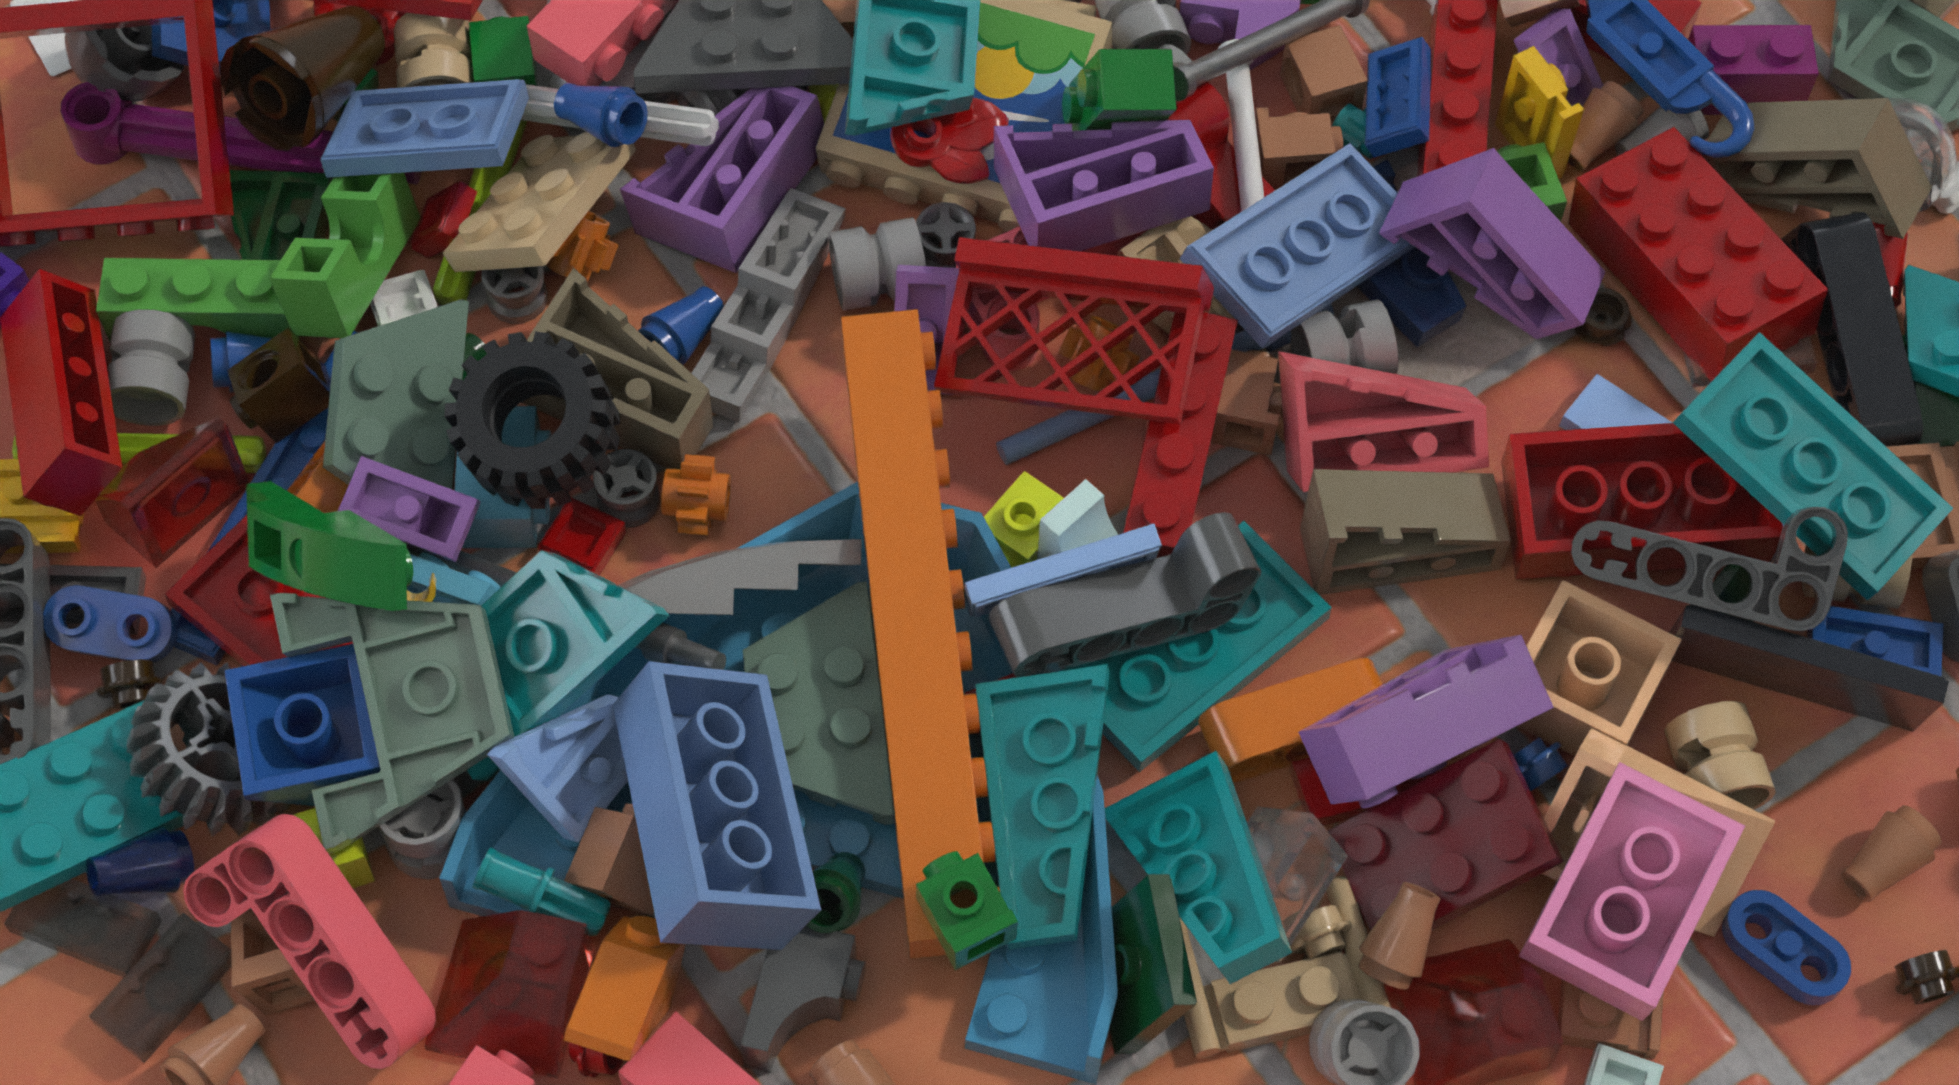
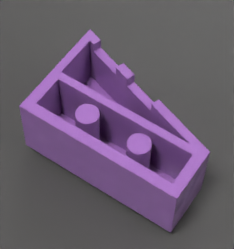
(1101, 184)
(724, 194)
(1424, 719)

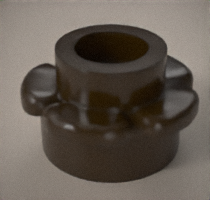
(1612, 308)
(127, 682)
(1927, 976)

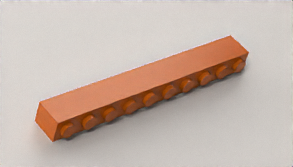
(915, 605)

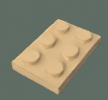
(537, 203)

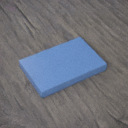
(426, 128)

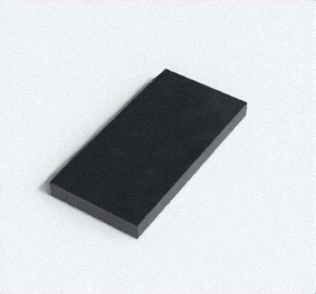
(1807, 668)

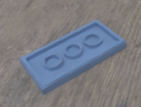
(1300, 246)

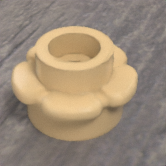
(1321, 933)

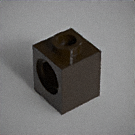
(279, 386)

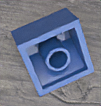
(300, 725)

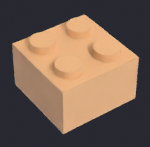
(1595, 668)

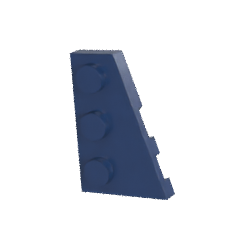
(1414, 295)

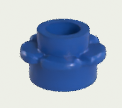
(1539, 762)

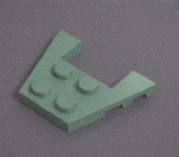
(427, 693)

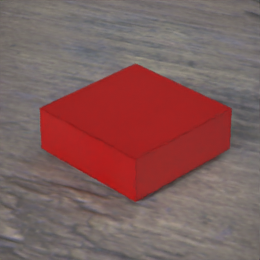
(442, 218)
(584, 536)

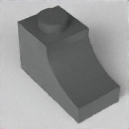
(798, 988)

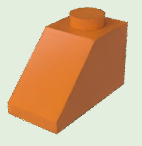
(626, 989)

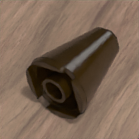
(300, 74)

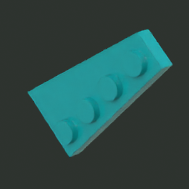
(1201, 838)

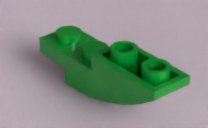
(325, 552)

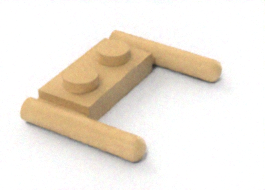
(1283, 998)

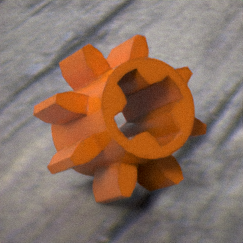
(585, 248)
(1097, 374)
(696, 494)

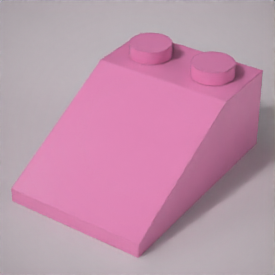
(1632, 892)

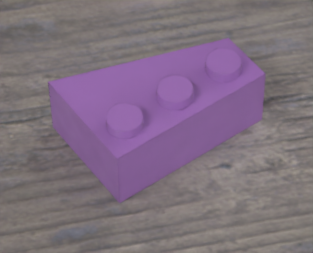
(1499, 239)

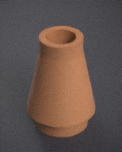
(1606, 119)
(1893, 851)
(1400, 938)
(213, 1051)

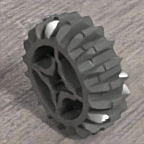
(205, 776)

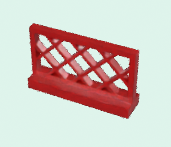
(1079, 277)

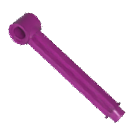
(171, 134)

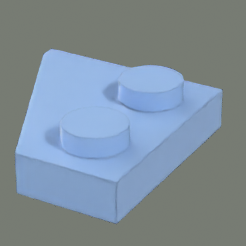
(567, 765)

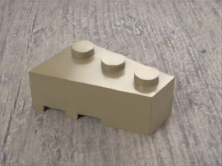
(1828, 158)
(658, 400)
(1400, 527)

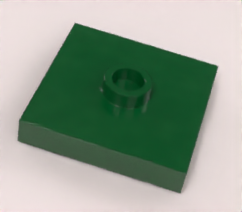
(1150, 964)

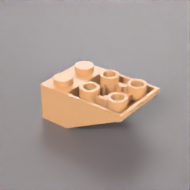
(1587, 781)

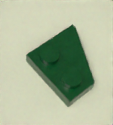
(276, 209)

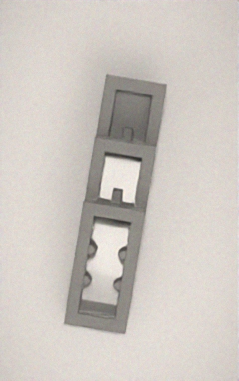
(766, 301)
(709, 581)

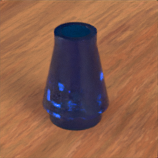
(143, 865)

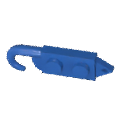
(1668, 67)

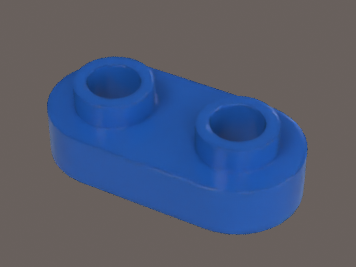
(108, 624)
(1788, 944)

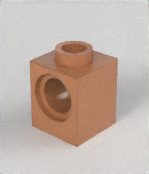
(1323, 73)

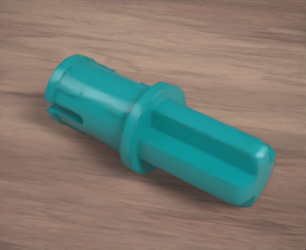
(540, 891)

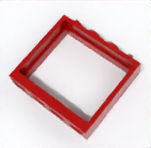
(207, 111)

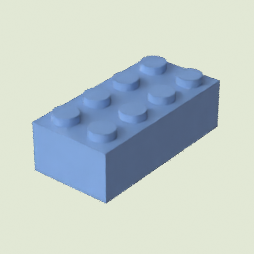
(715, 807)

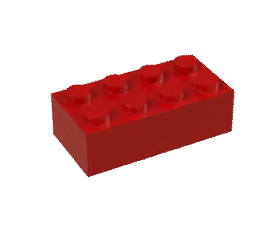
(1694, 252)
(1627, 476)

